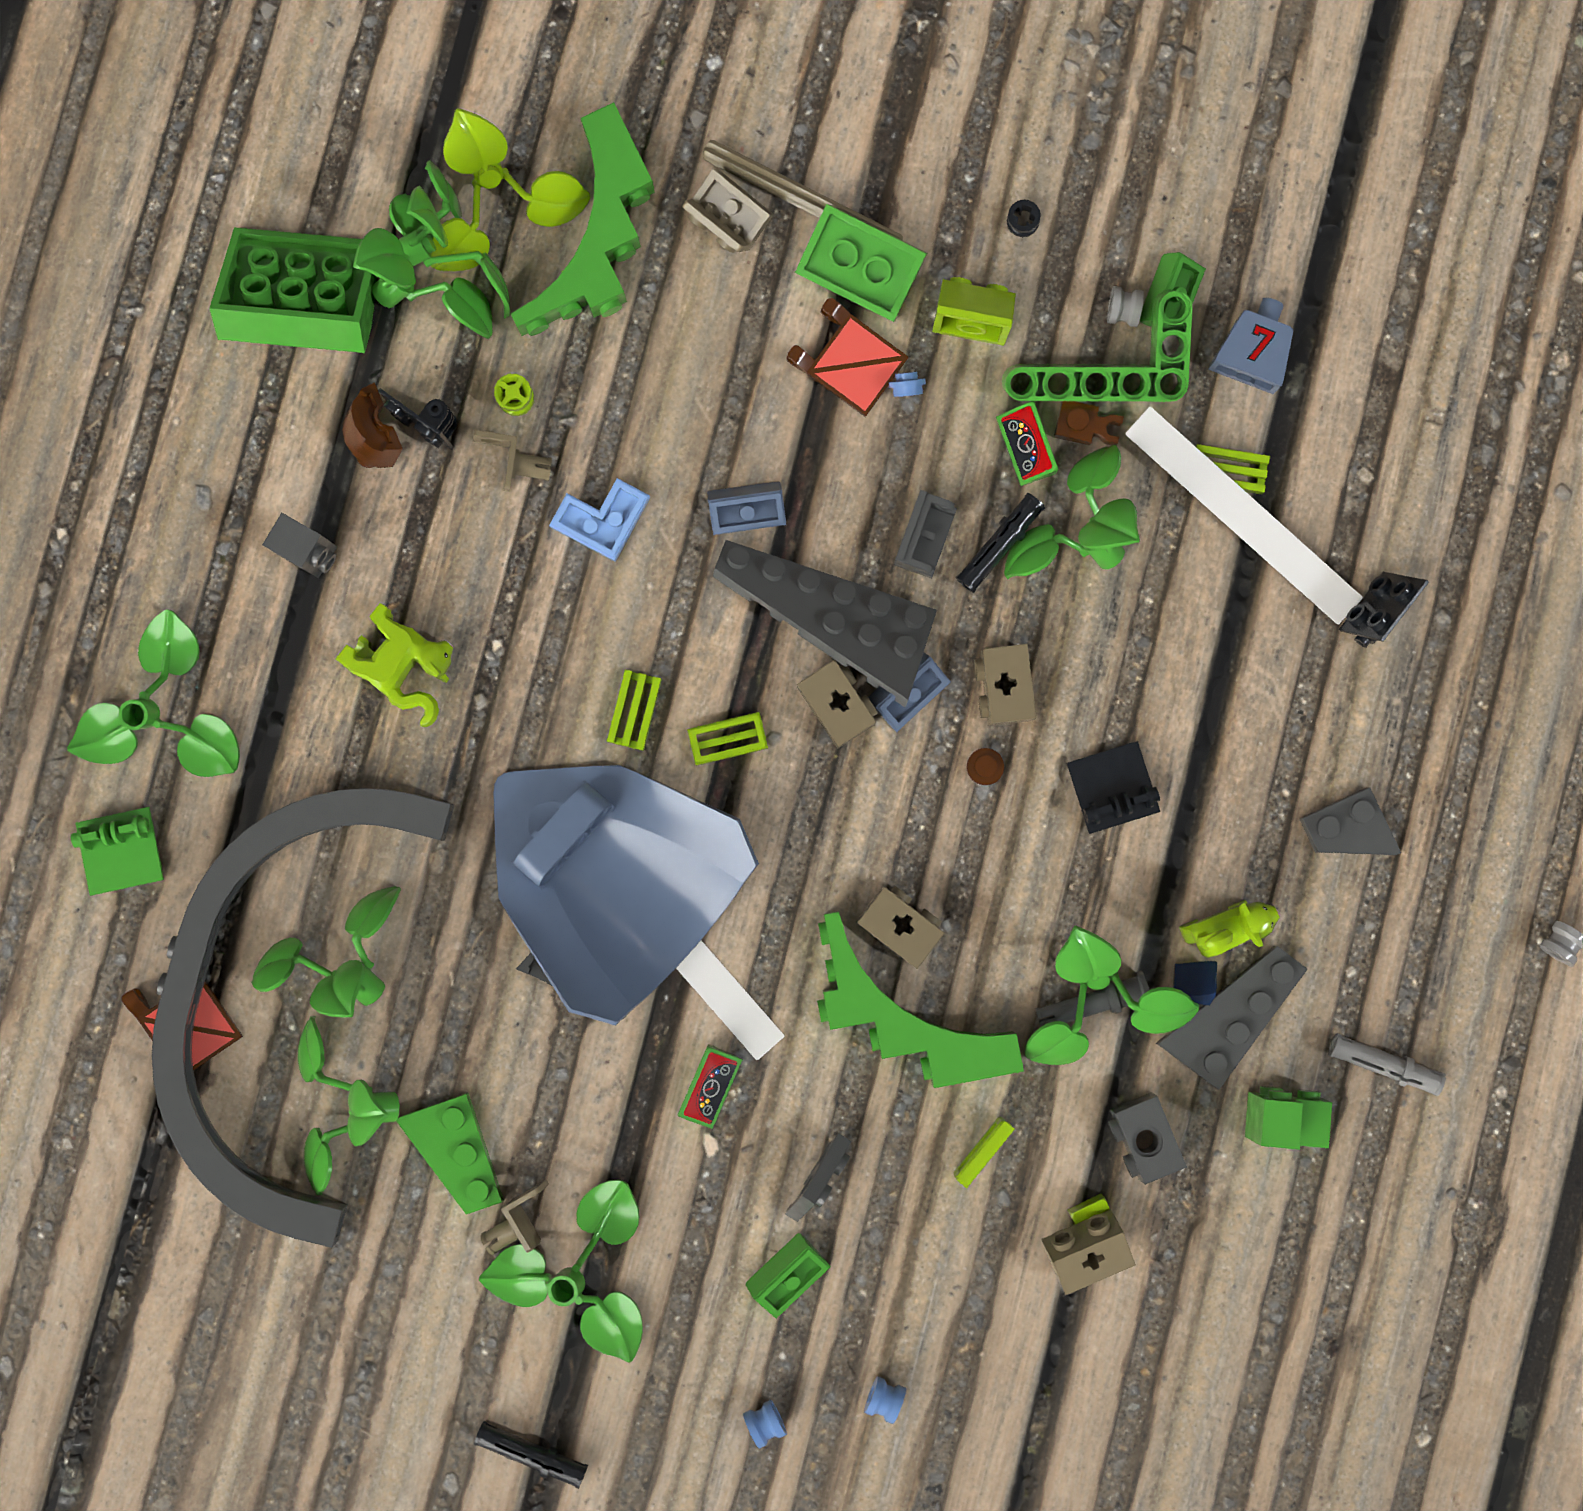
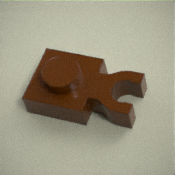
(1080, 423)

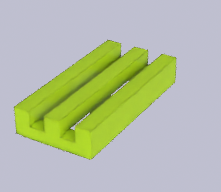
(1245, 457)
(621, 701)
(697, 746)
(983, 1151)

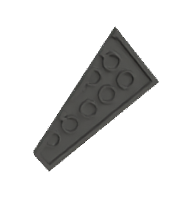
(844, 619)

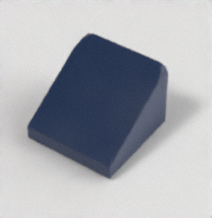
(1197, 980)

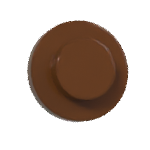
(985, 766)

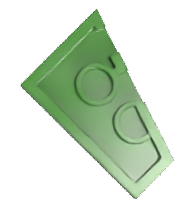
(455, 1150)

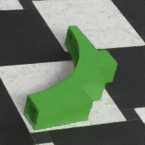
(610, 235)
(950, 1054)

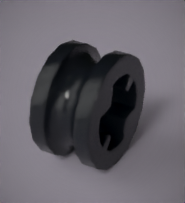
(1012, 220)

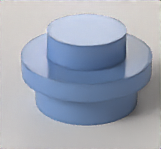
(907, 384)

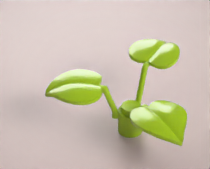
(477, 149)

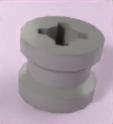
(1125, 306)
(1563, 943)

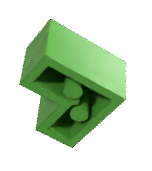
(1286, 1120)

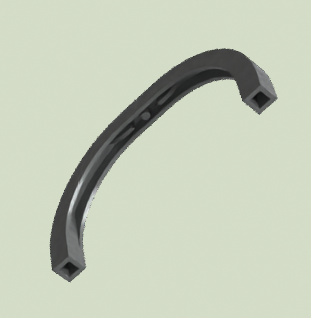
(194, 1136)

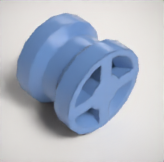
(885, 1400)
(764, 1424)

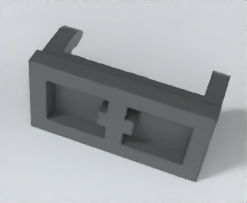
(925, 534)

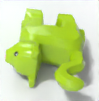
(394, 660)
(1231, 927)

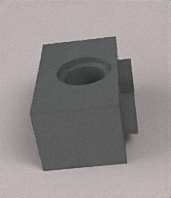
(301, 546)
(1163, 1155)

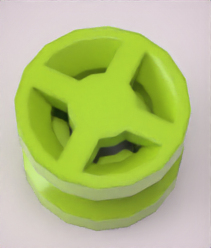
(508, 389)

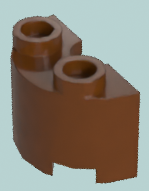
(366, 435)

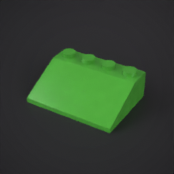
(293, 291)

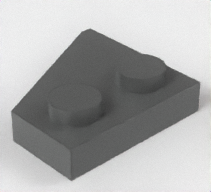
(816, 1188)

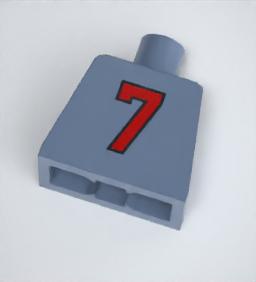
(1256, 348)

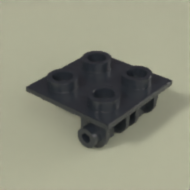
(434, 422)
(1382, 607)
(1113, 787)

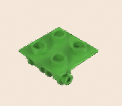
(118, 851)

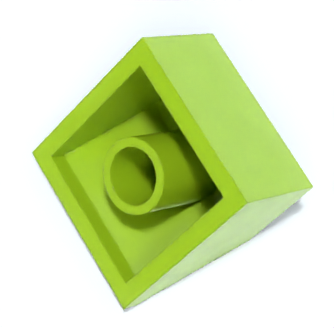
(974, 311)

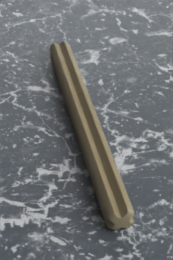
(777, 183)

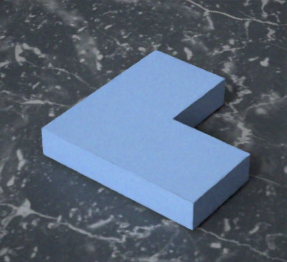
(605, 528)

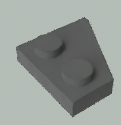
(1351, 827)

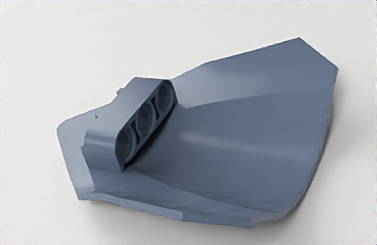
(612, 878)

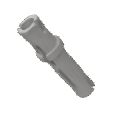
(1400, 1069)

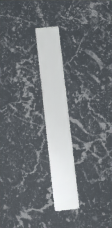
(1243, 515)
(729, 1001)

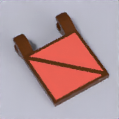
(853, 363)
(212, 1026)

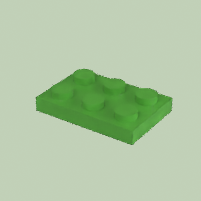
(860, 262)

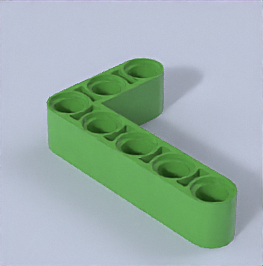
(1114, 374)

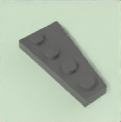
(1228, 1027)

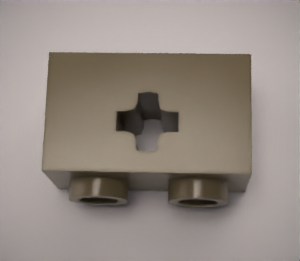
(1015, 665)
(818, 693)
(911, 946)
(1088, 1252)

